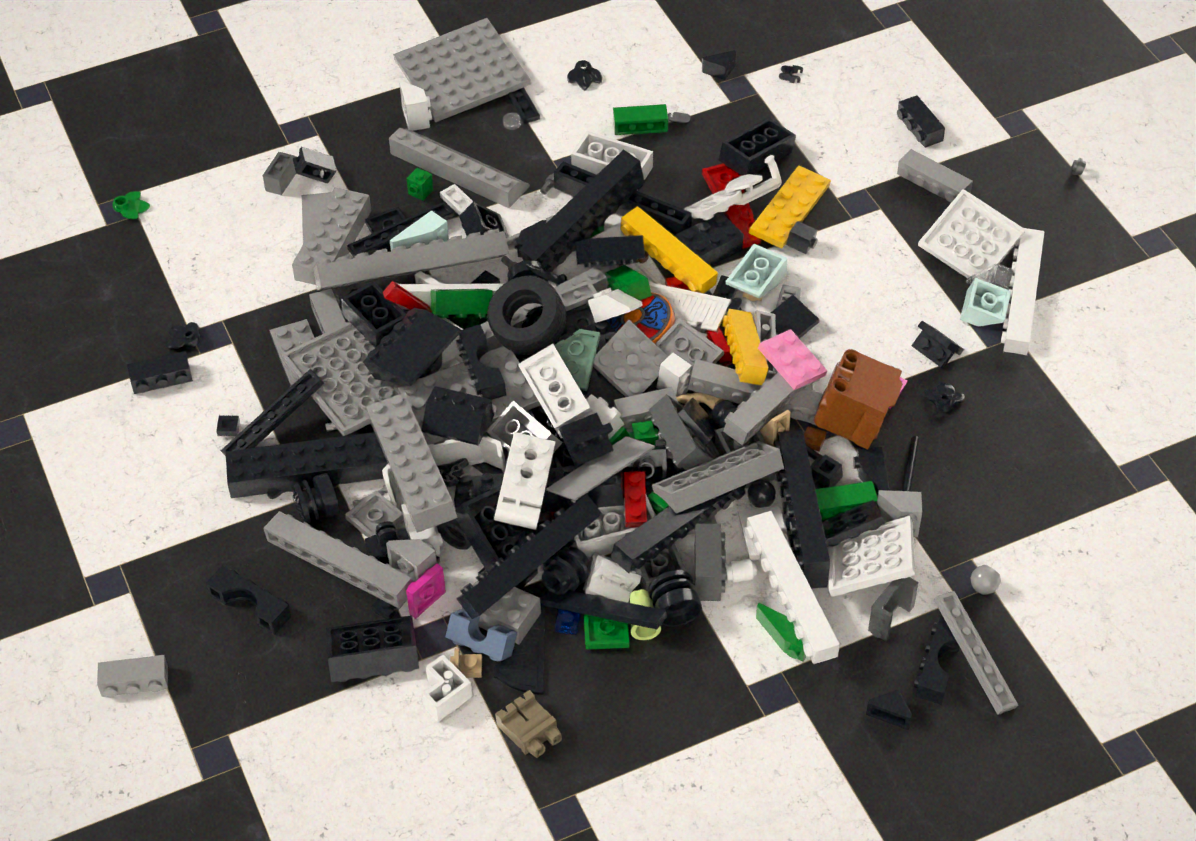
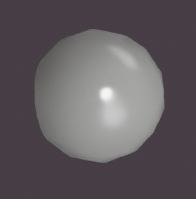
(985, 580)

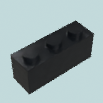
(921, 121)
(159, 372)

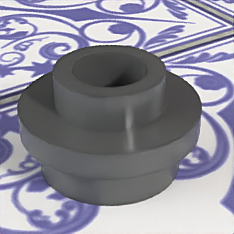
(1078, 166)

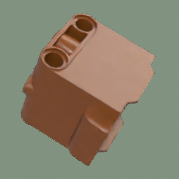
(858, 397)

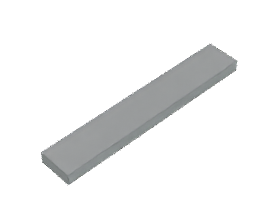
(976, 652)

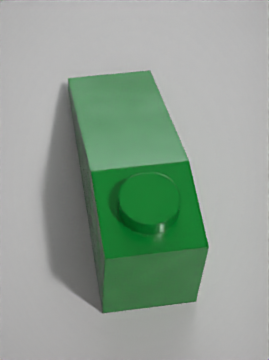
(781, 631)

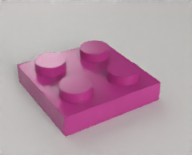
(425, 590)

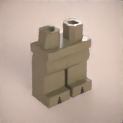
(528, 724)

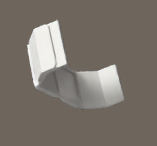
(488, 451)

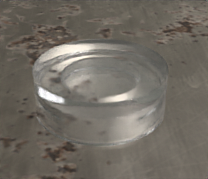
(511, 121)

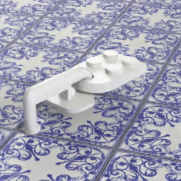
(732, 194)

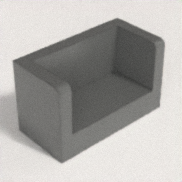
(279, 173)

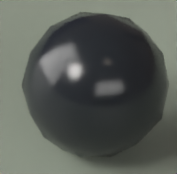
(761, 493)

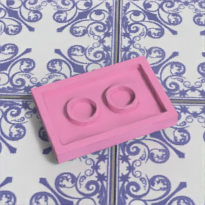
(792, 359)

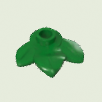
(130, 205)

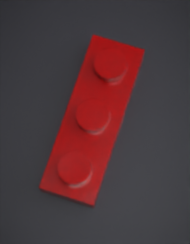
(635, 499)

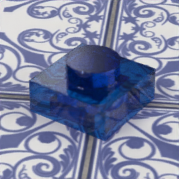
(567, 622)

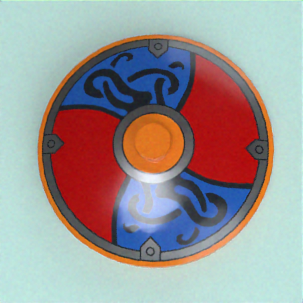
(652, 318)

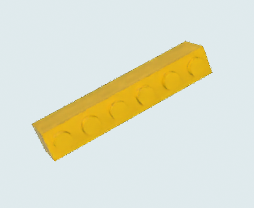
(669, 251)
(744, 344)

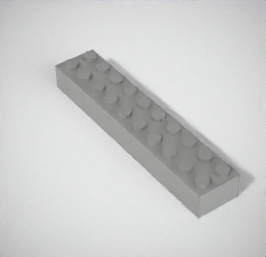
(411, 260)

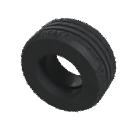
(517, 294)

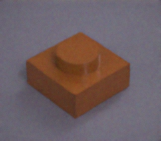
(814, 438)

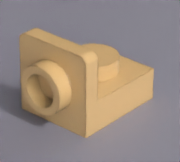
(469, 664)

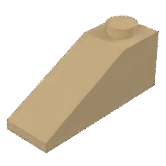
(777, 424)

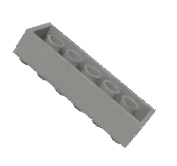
(332, 232)

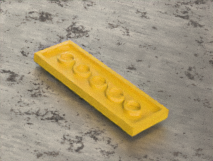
(789, 205)

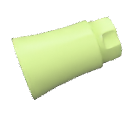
(642, 597)

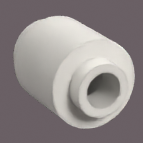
(740, 571)

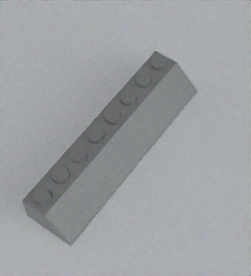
(456, 167)

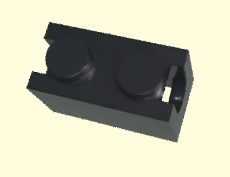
(314, 165)

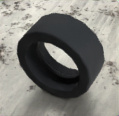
(453, 535)

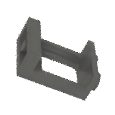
(898, 593)

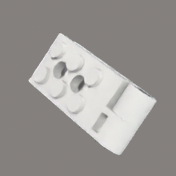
(555, 387)
(524, 480)

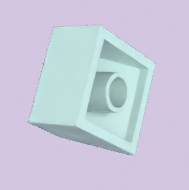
(985, 303)

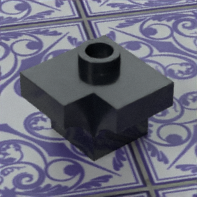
(826, 472)

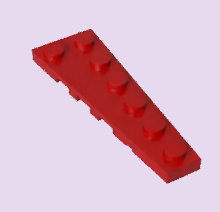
(740, 215)

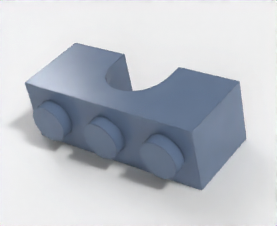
(465, 631)

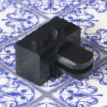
(385, 532)

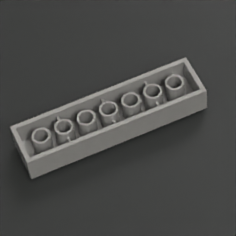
(411, 462)

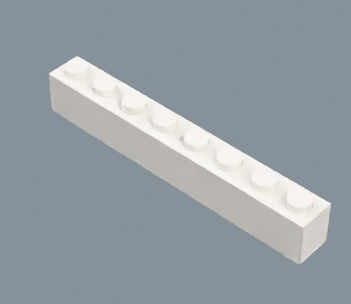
(1023, 292)
(792, 588)

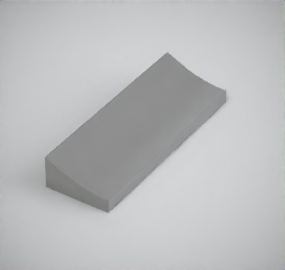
(719, 476)

